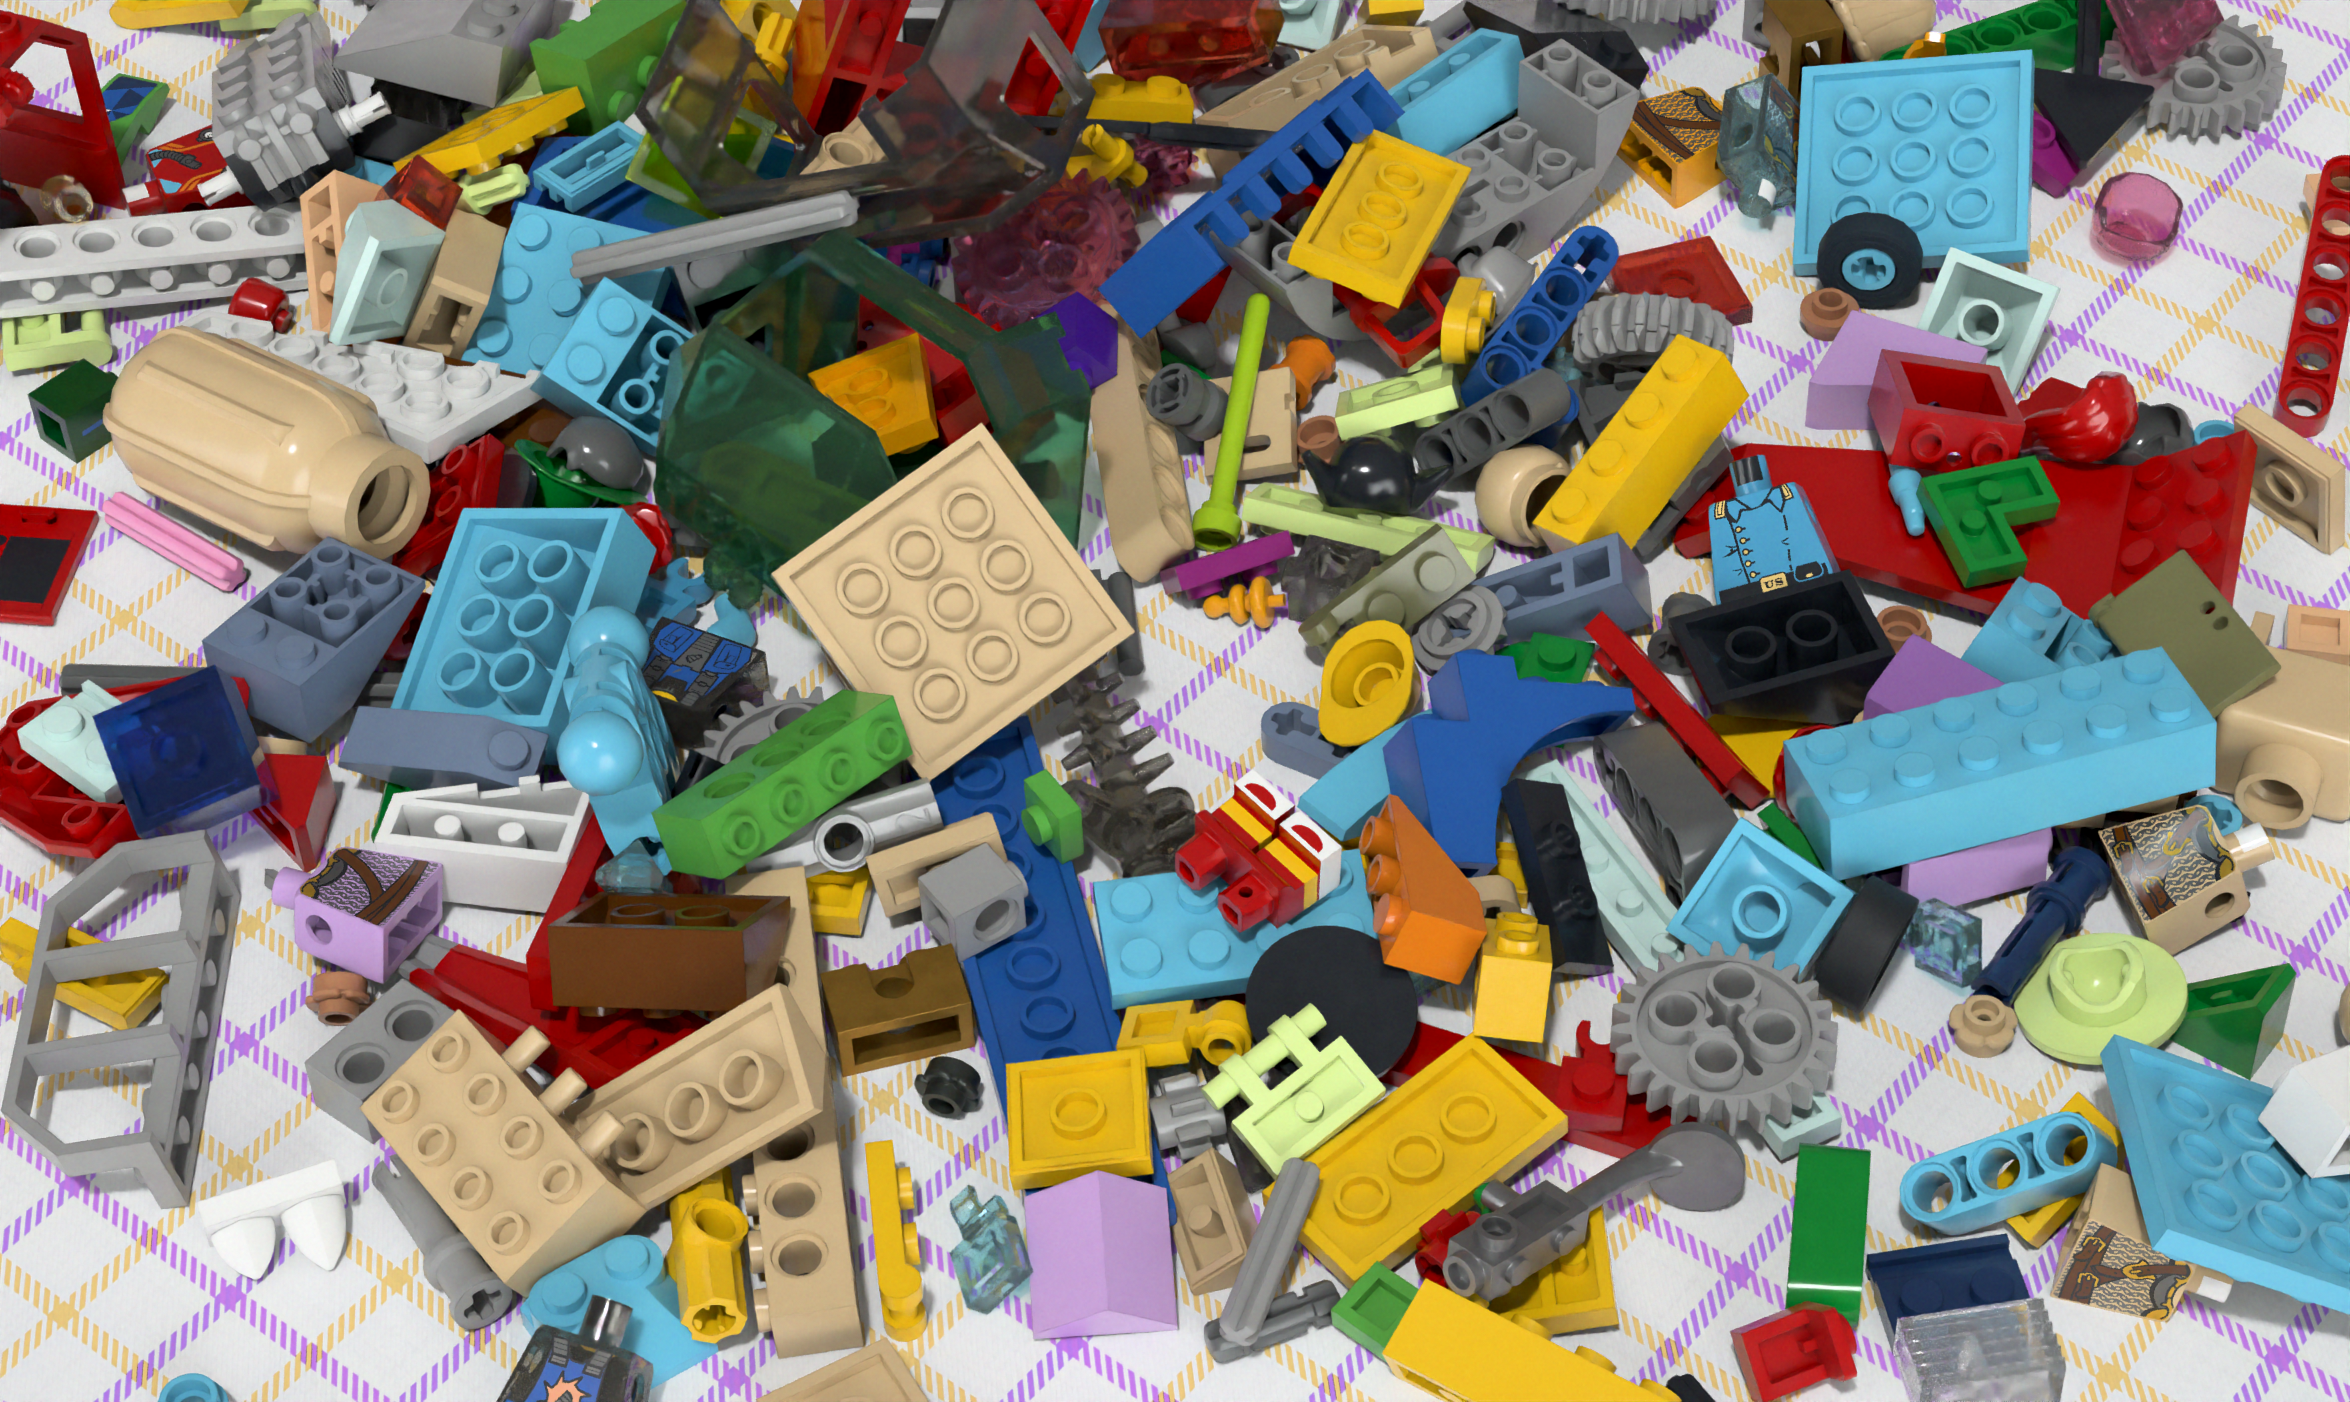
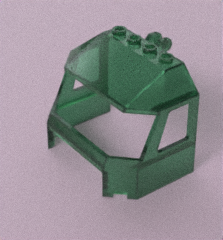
(776, 465)

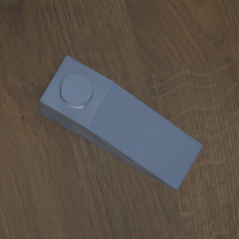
(1569, 590)
(441, 749)

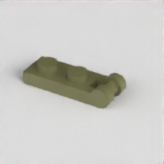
(1396, 591)

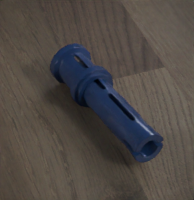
(2052, 911)

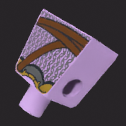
(362, 908)

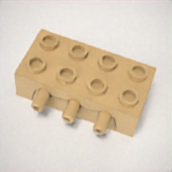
(504, 1151)

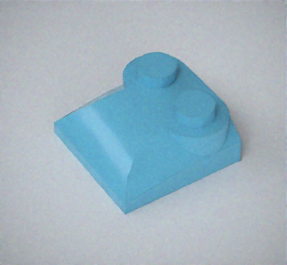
(1762, 898)
(631, 1273)

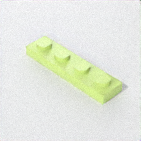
(1304, 513)

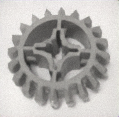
(1635, 330)

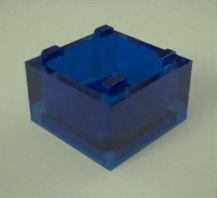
(186, 755)

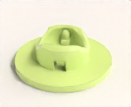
(2101, 989)

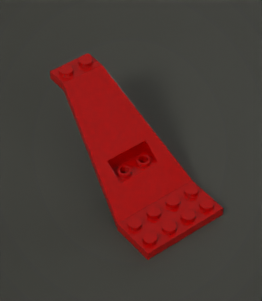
(2103, 539)

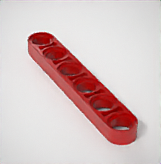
(2322, 293)

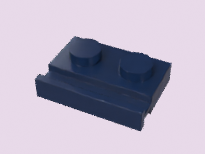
(1943, 1278)

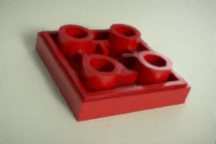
(463, 480)

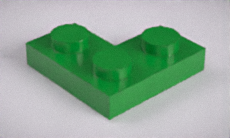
(1976, 511)

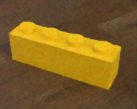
(1645, 448)
(1474, 1355)

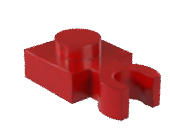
(1590, 1088)

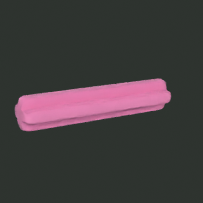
(174, 541)

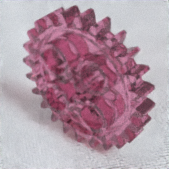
(1047, 251)

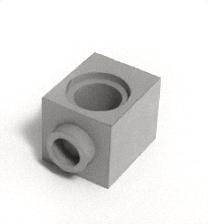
(973, 901)

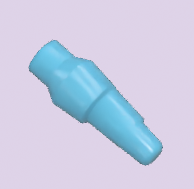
(1903, 487)

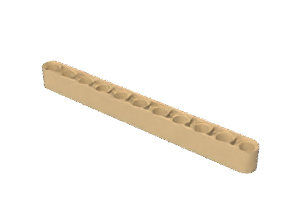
(1138, 452)

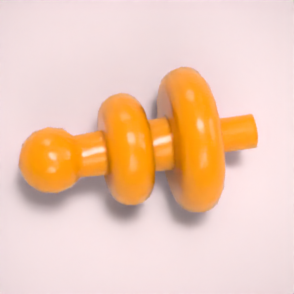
(1240, 603)

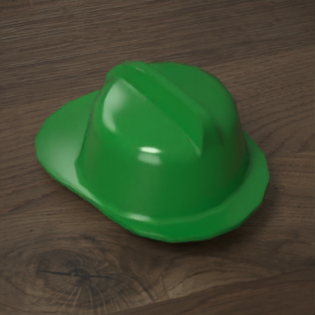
(567, 489)

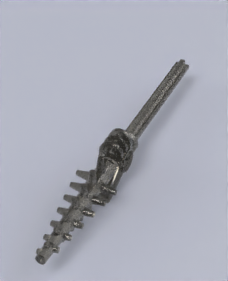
(1136, 826)

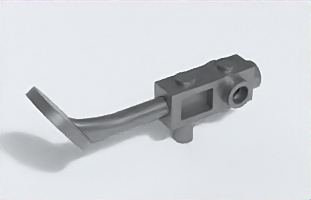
(1684, 1164)

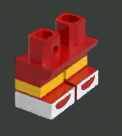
(1264, 851)

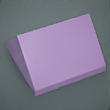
(1100, 1258)

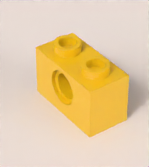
(1512, 978)

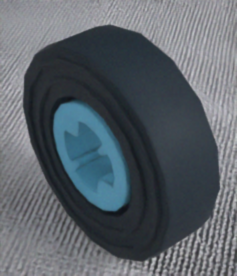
(1874, 235)

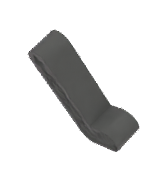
(1664, 801)

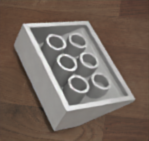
(447, 45)

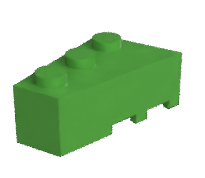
(607, 58)

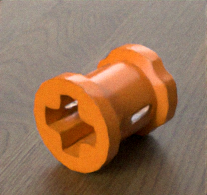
(1310, 362)

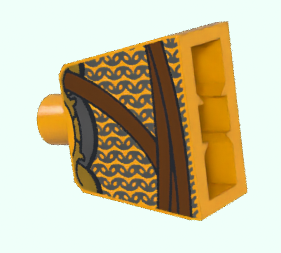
(1675, 144)

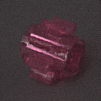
(1167, 170)

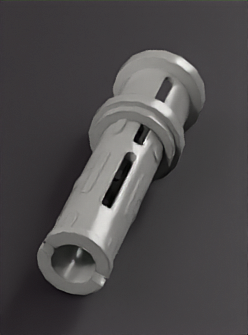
(450, 1259)

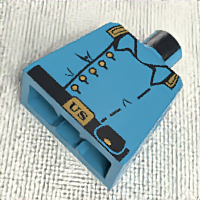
(1765, 535)

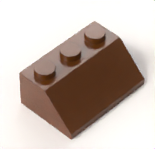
(666, 952)

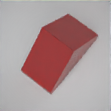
(304, 809)

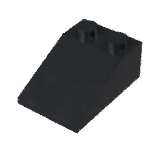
(1545, 22)
(1787, 651)

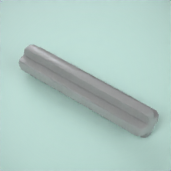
(1269, 1252)

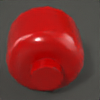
(262, 302)

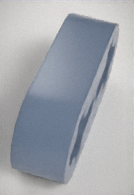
(1293, 740)

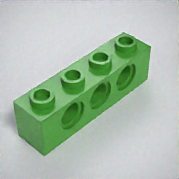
(782, 784)

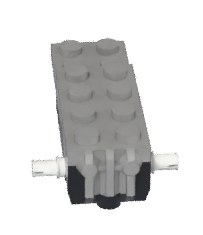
(283, 114)

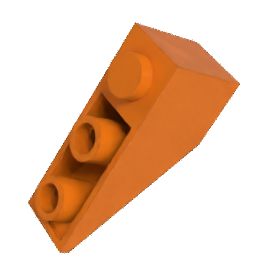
(1421, 900)

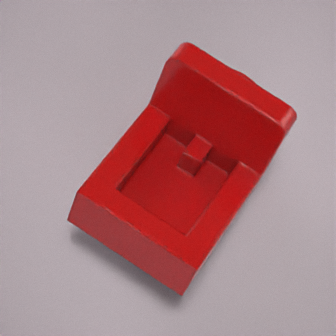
(1795, 1350)

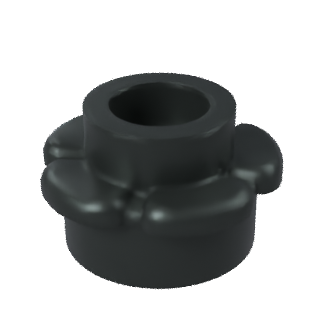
(948, 1087)

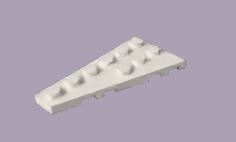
(416, 394)

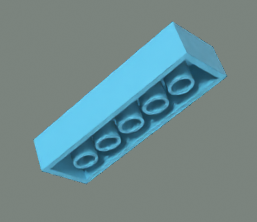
(1999, 763)

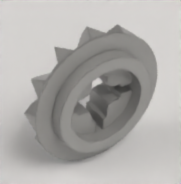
(1469, 608)

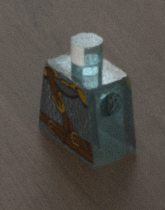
(1760, 144)

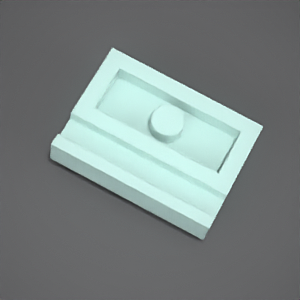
(70, 743)

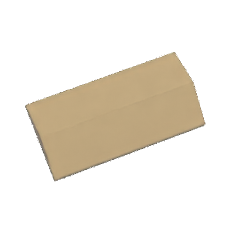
(710, 1097)

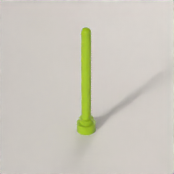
(1217, 522)

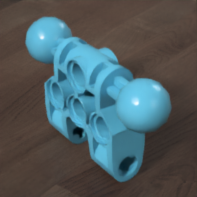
(616, 730)

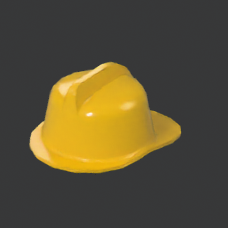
(1368, 683)

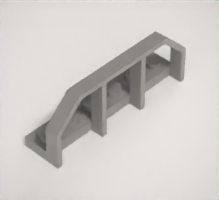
(179, 1046)

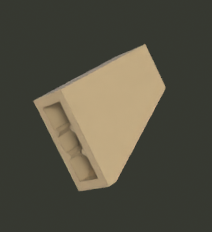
(457, 286)

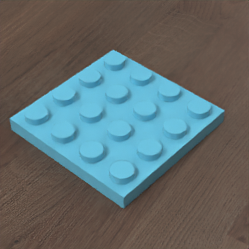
(1922, 142)
(2220, 1182)

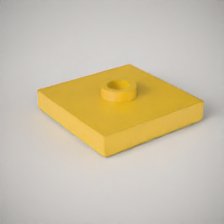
(1078, 1118)

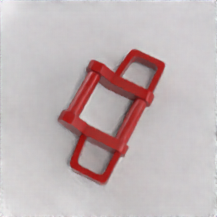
(1433, 280)

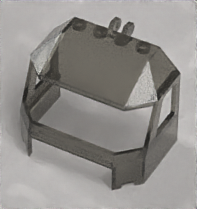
(950, 139)

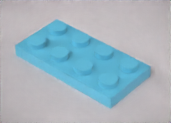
(1176, 946)

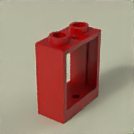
(1970, 417)

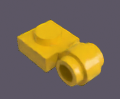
(1175, 1028)

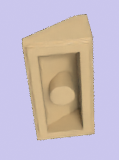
(1212, 1221)

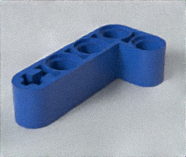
(1544, 323)

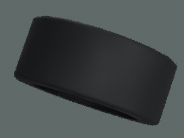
(394, 138)
(1865, 943)

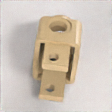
(2288, 741)

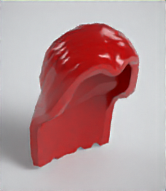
(2078, 421)

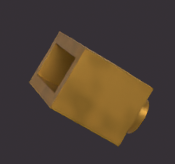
(1788, 29)
(919, 991)

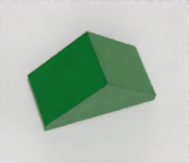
(2237, 1017)

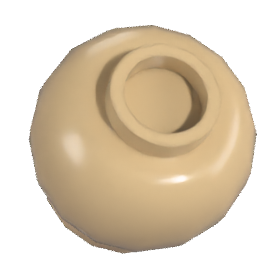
(1516, 489)

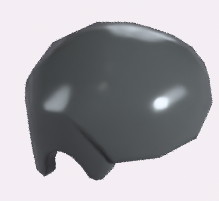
(2159, 431)
(600, 450)

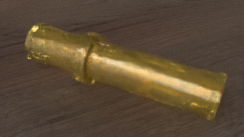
(51, 194)

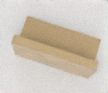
(898, 868)

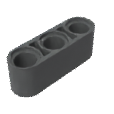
(1495, 423)

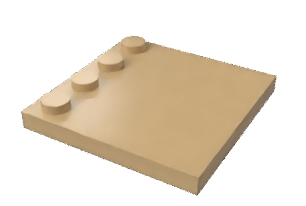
(954, 601)

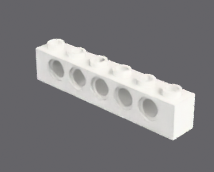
(149, 259)

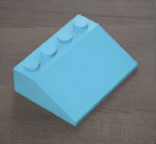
(507, 608)

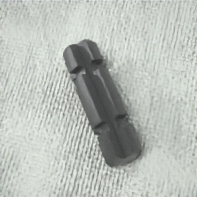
(1284, 1320)

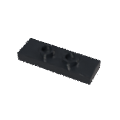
(1557, 876)

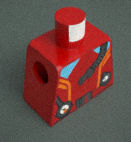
(174, 175)

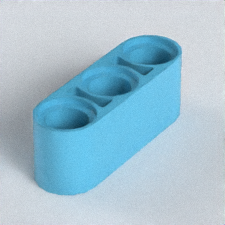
(1976, 1166)

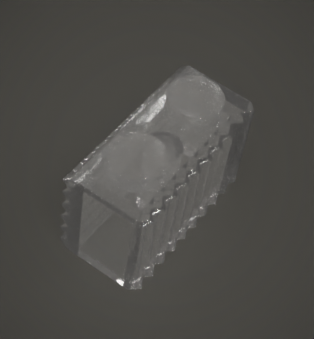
(1981, 1354)

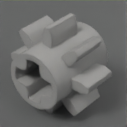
(1184, 1117)

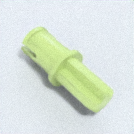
(491, 188)

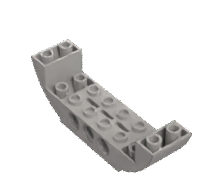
(1518, 195)

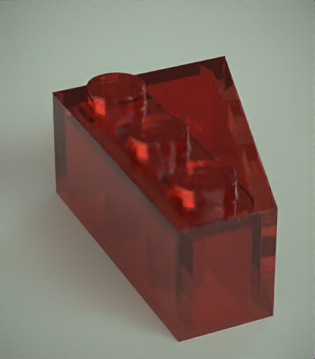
(1189, 37)

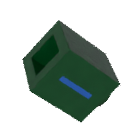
(71, 410)

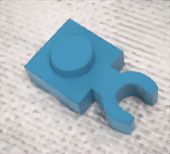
(672, 597)

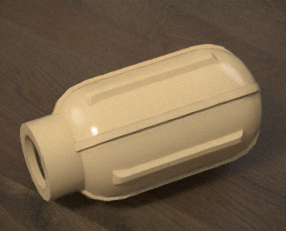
(263, 446)

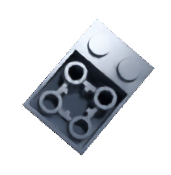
(314, 636)

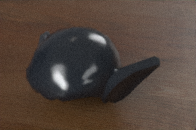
(1374, 475)

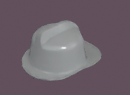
(1504, 274)

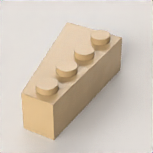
(1386, 50)

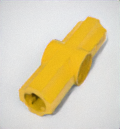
(707, 1258)

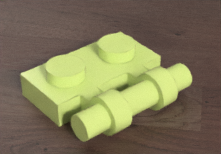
(1306, 1106)

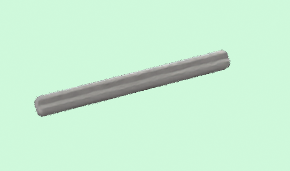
(716, 237)

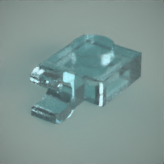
(1946, 942)
(992, 1253)

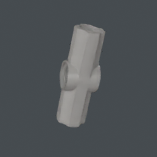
(882, 823)

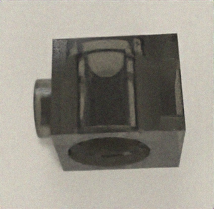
(1322, 573)

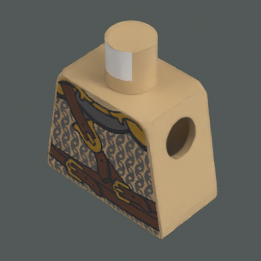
(2183, 873)
(2110, 1259)

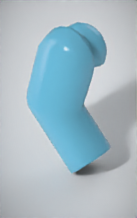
(732, 622)

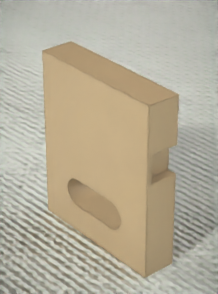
(1270, 422)

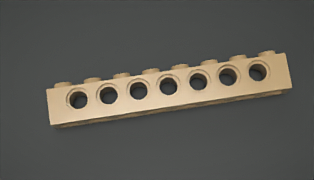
(801, 1173)

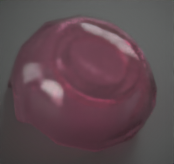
(2136, 216)

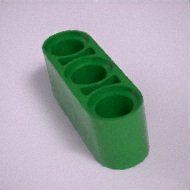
(1829, 1228)

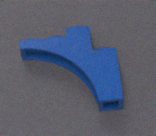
(1481, 727)

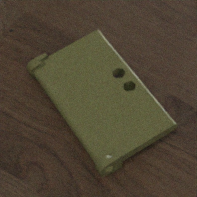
(2168, 610)

